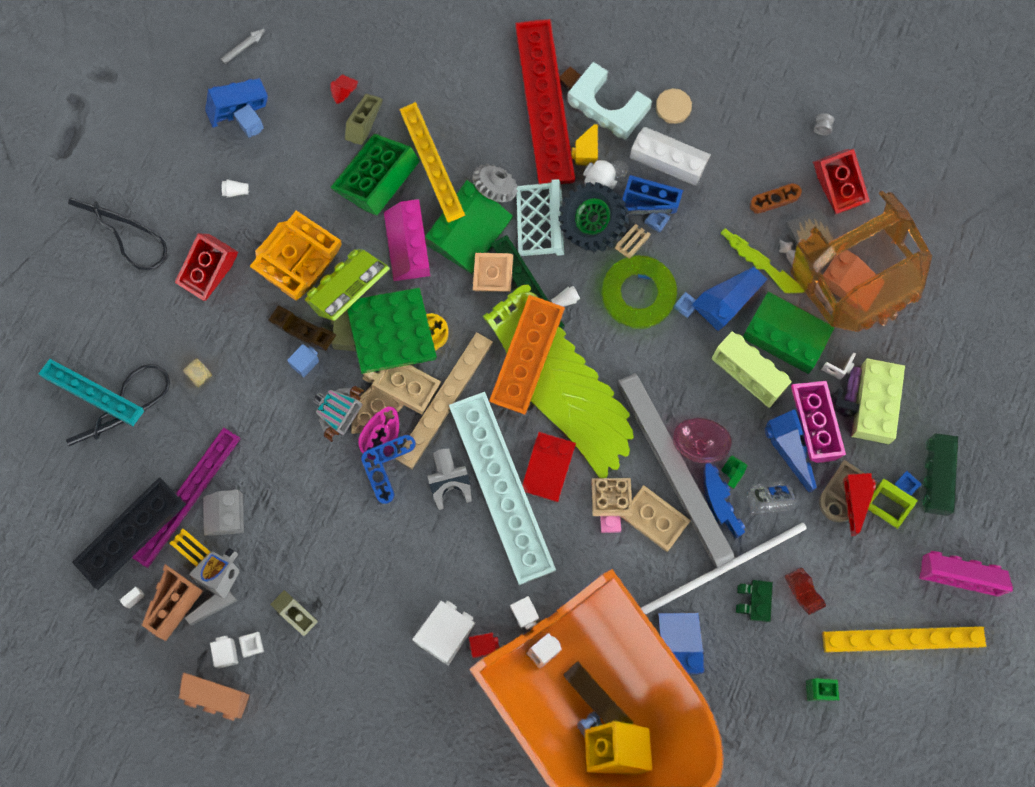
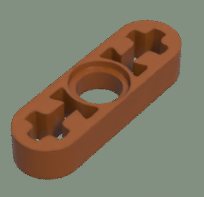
(781, 192)

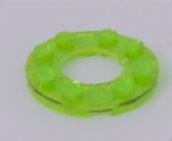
(636, 317)

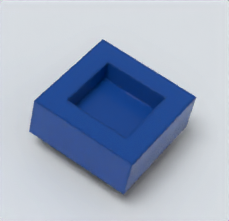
(907, 483)

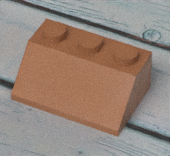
(213, 696)

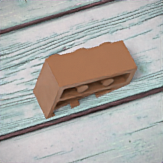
(171, 603)

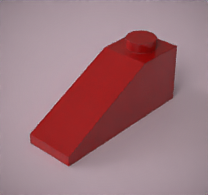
(858, 493)

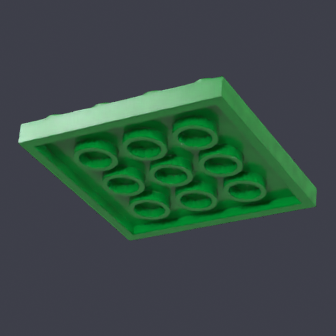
(391, 330)

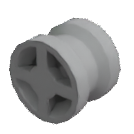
(823, 124)

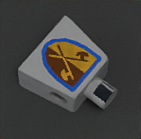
(217, 572)

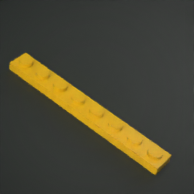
(432, 162)
(904, 639)

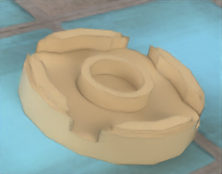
(673, 106)

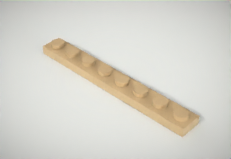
(446, 395)

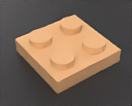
(493, 272)

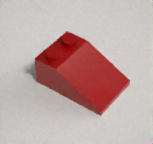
(842, 180)
(205, 265)
(548, 466)

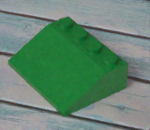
(376, 173)
(471, 233)
(788, 333)

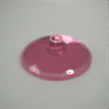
(702, 440)

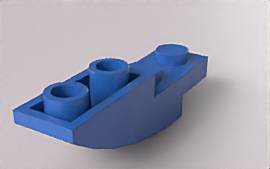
(716, 494)

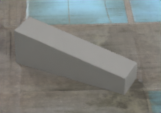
(210, 607)

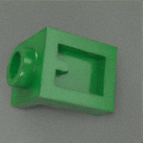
(734, 469)

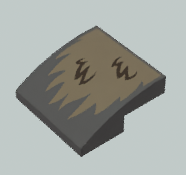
(801, 227)

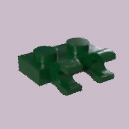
(760, 600)

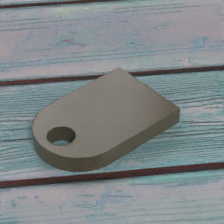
(835, 493)

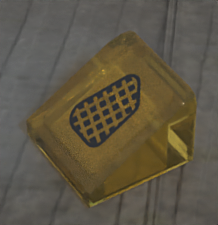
(197, 372)

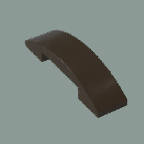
(301, 329)
(595, 695)

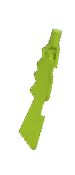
(782, 279)

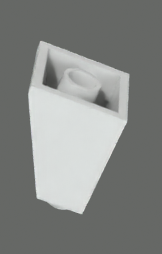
(444, 632)

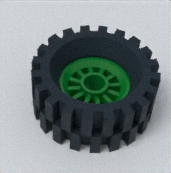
(575, 210)

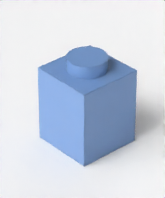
(248, 121)
(303, 360)

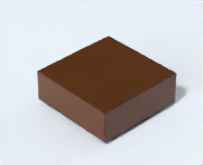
(569, 78)

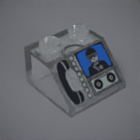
(770, 498)

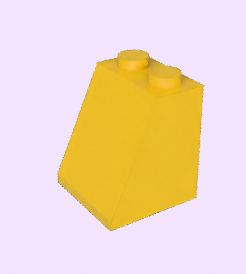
(618, 749)

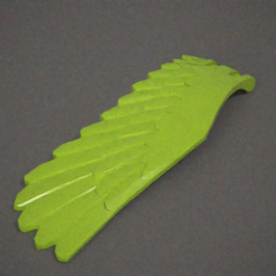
(571, 393)

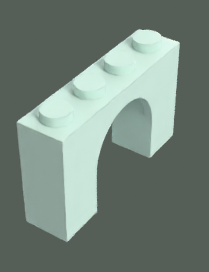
(619, 121)

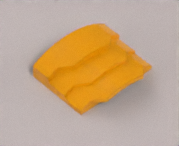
(296, 255)

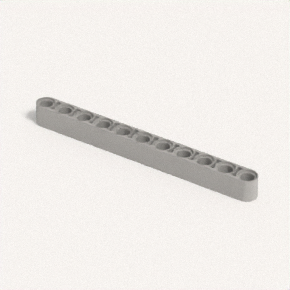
(676, 470)

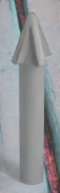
(255, 36)

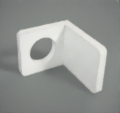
(839, 374)

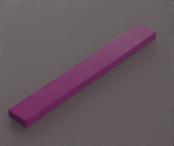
(190, 492)

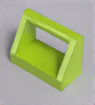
(897, 496)

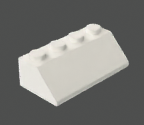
(669, 156)

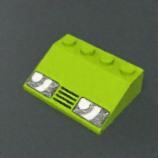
(345, 284)

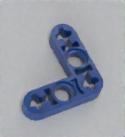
(380, 459)

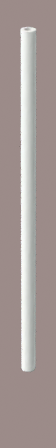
(723, 568)

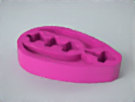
(378, 422)

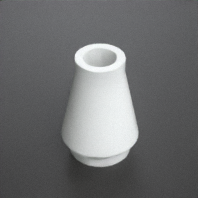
(234, 188)
(566, 297)

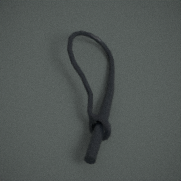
(113, 215)
(99, 428)

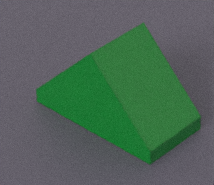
(822, 689)

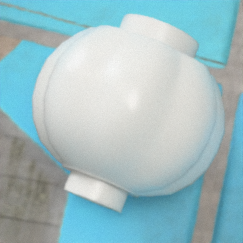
(601, 172)

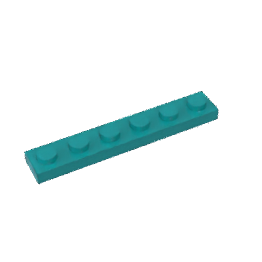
(91, 392)

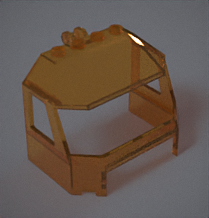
(883, 293)

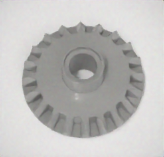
(495, 183)

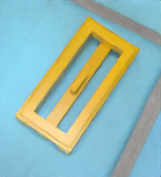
(180, 538)

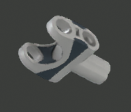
(448, 478)

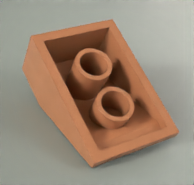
(846, 273)

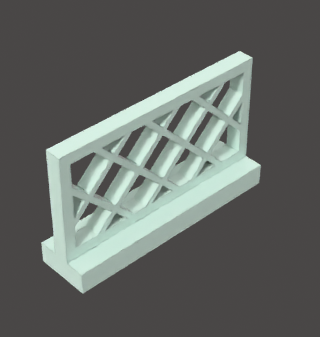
(556, 239)

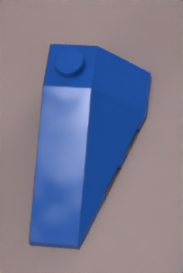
(724, 300)
(785, 437)

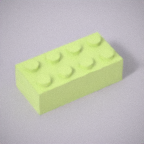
(751, 369)
(879, 401)

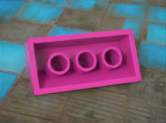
(406, 241)
(818, 421)
(965, 574)

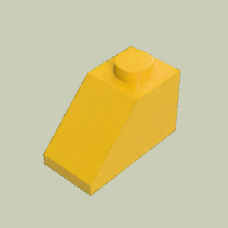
(586, 147)

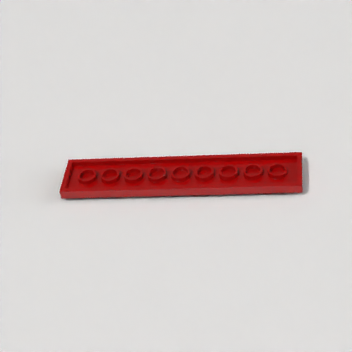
(544, 102)

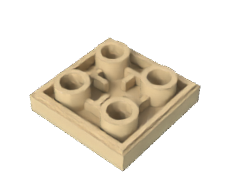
(611, 497)

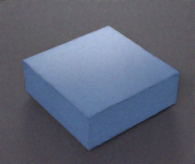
(657, 221)
(684, 304)

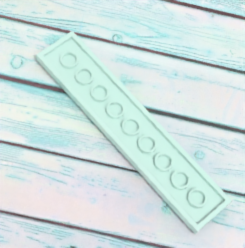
(502, 488)

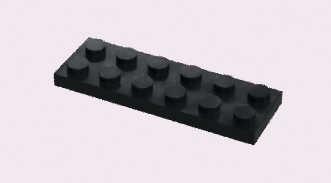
(128, 533)

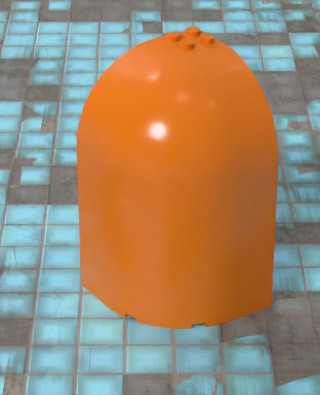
(632, 665)

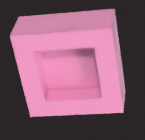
(610, 524)

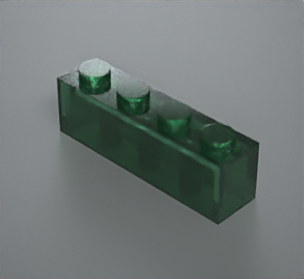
(941, 474)

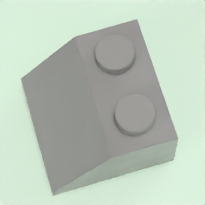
(223, 513)

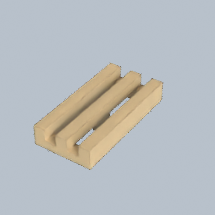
(639, 232)

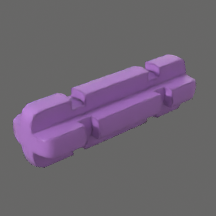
(853, 384)

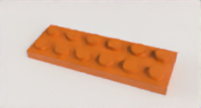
(527, 354)

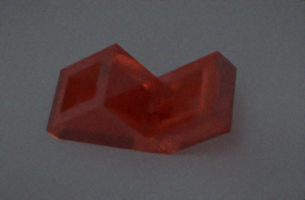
(804, 591)

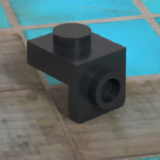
(844, 407)

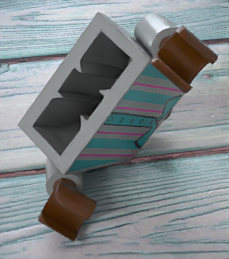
(337, 410)

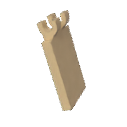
(405, 386)

